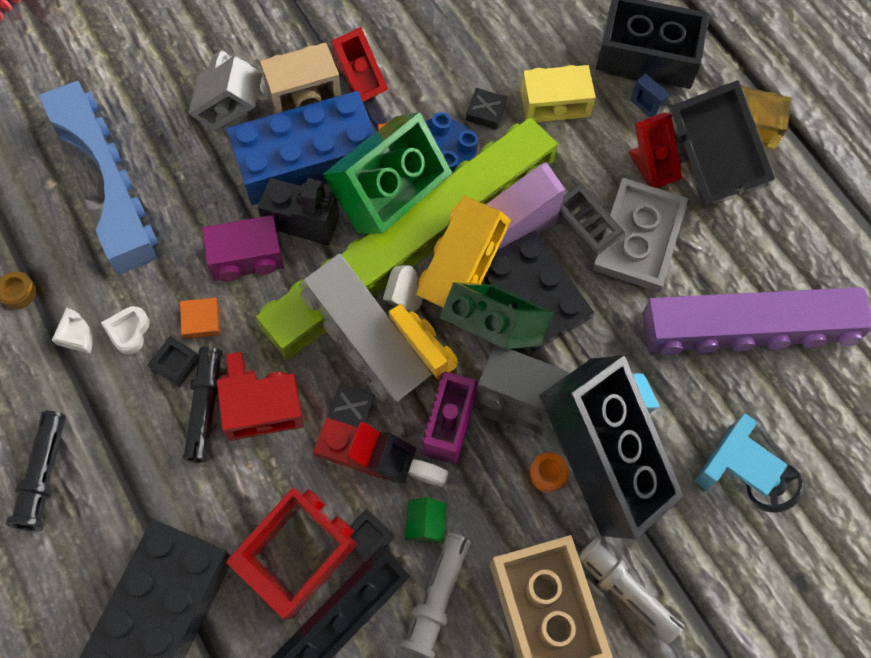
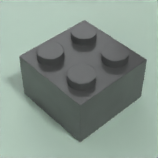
(512, 390)

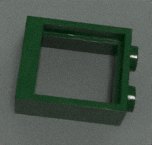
(489, 314)

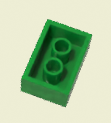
(388, 174)

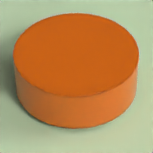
(549, 472)

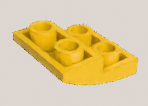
(422, 339)

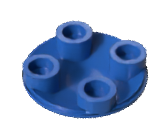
(453, 139)

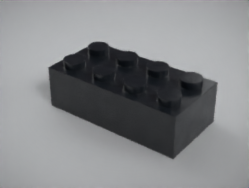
(612, 447)
(160, 597)

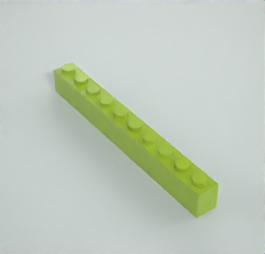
(413, 237)

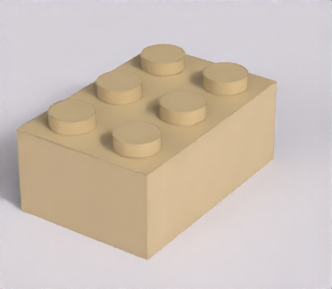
(549, 602)

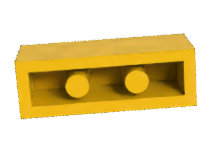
(464, 249)

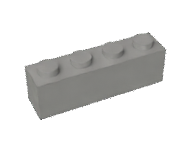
(364, 330)

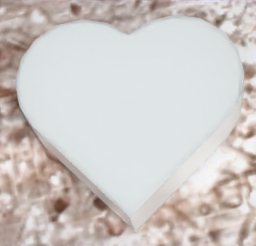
(403, 288)
(127, 329)

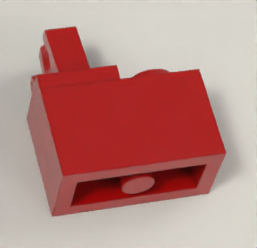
(257, 406)

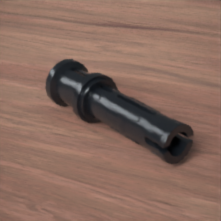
(35, 487)

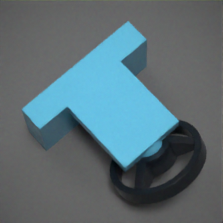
(752, 465)

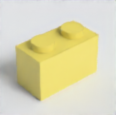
(557, 93)

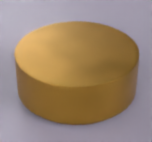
(16, 290)

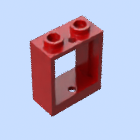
(262, 580)

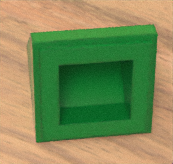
(425, 520)

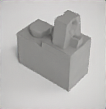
(224, 90)

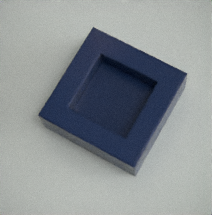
(649, 96)

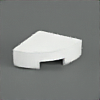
(73, 332)

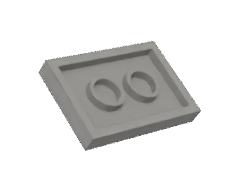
(651, 231)

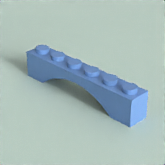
(120, 227)

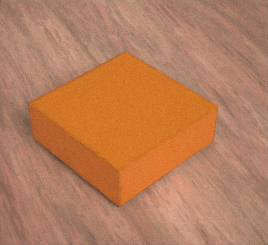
(200, 318)

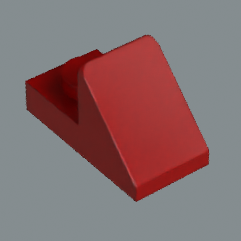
(357, 63)
(657, 151)
(347, 445)

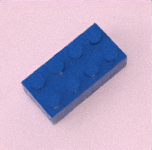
(298, 142)

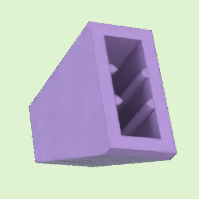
(530, 203)

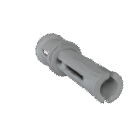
(614, 576)
(431, 612)

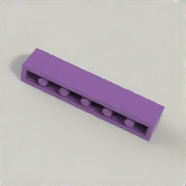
(756, 320)

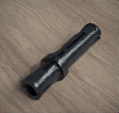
(202, 404)

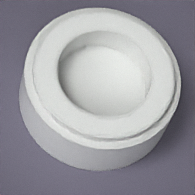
(428, 473)

